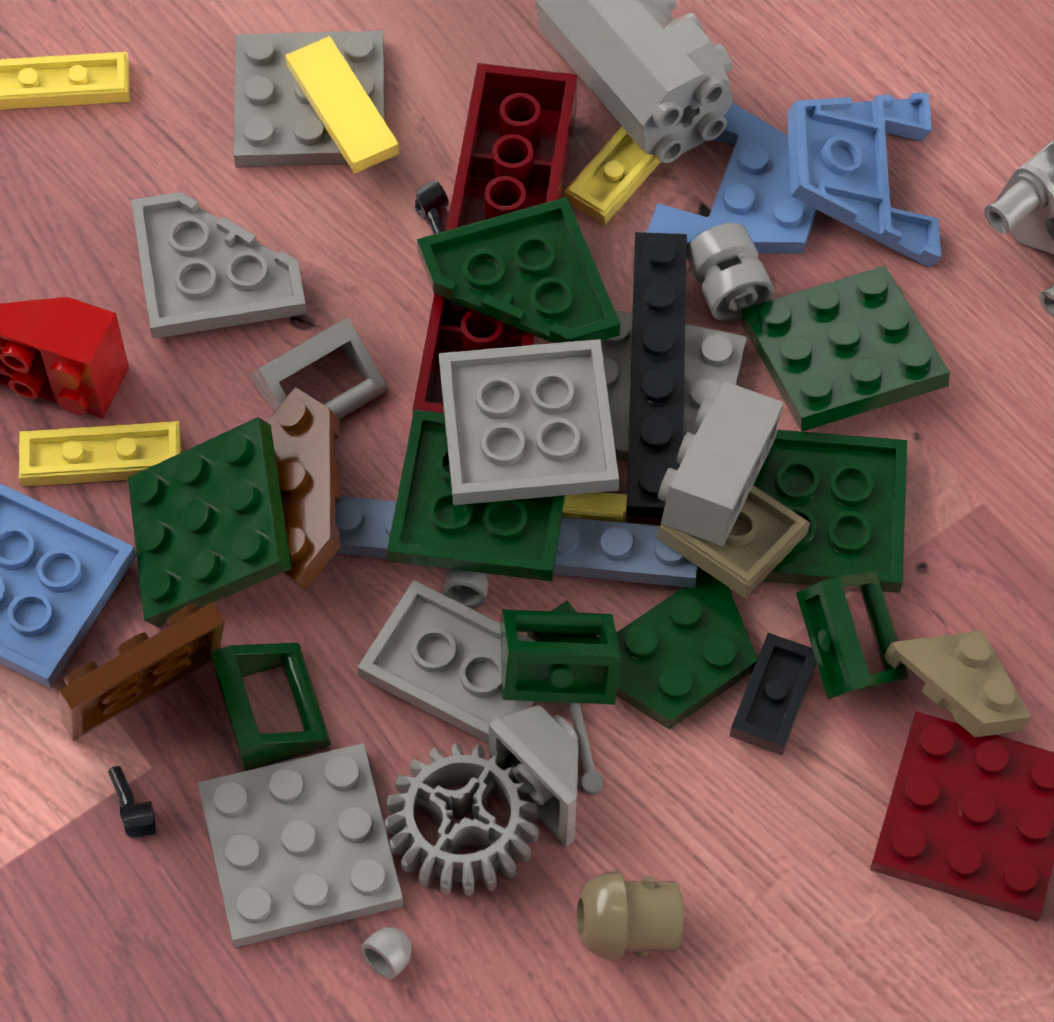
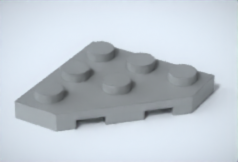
(208, 270)

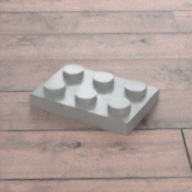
(442, 660)

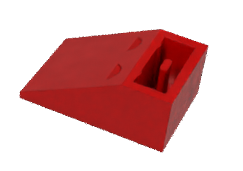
(62, 353)

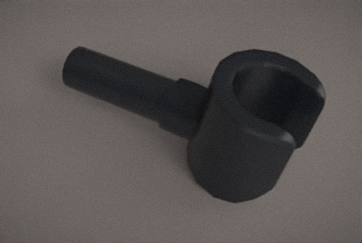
(429, 201)
(136, 817)

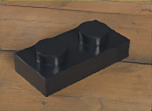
(774, 694)

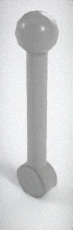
(592, 781)

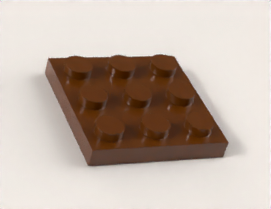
(140, 669)

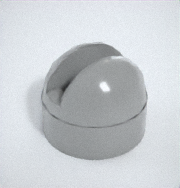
(472, 593)
(387, 951)

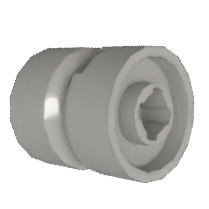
(729, 270)

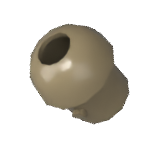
(629, 916)

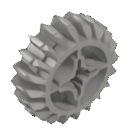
(427, 792)

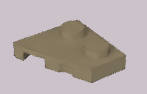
(965, 680)

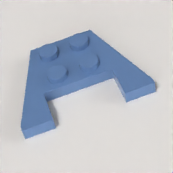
(843, 167)
(751, 192)

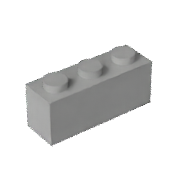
(719, 462)

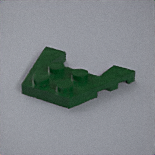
(678, 651)

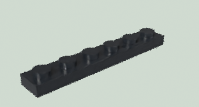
(656, 368)

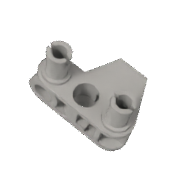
(1028, 209)

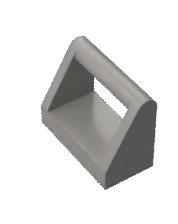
(338, 335)

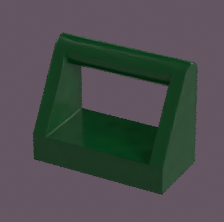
(835, 635)
(559, 669)
(269, 748)

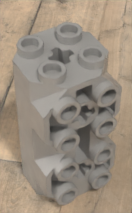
(646, 68)

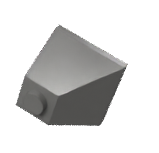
(546, 758)

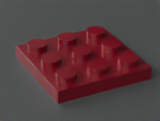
(971, 817)

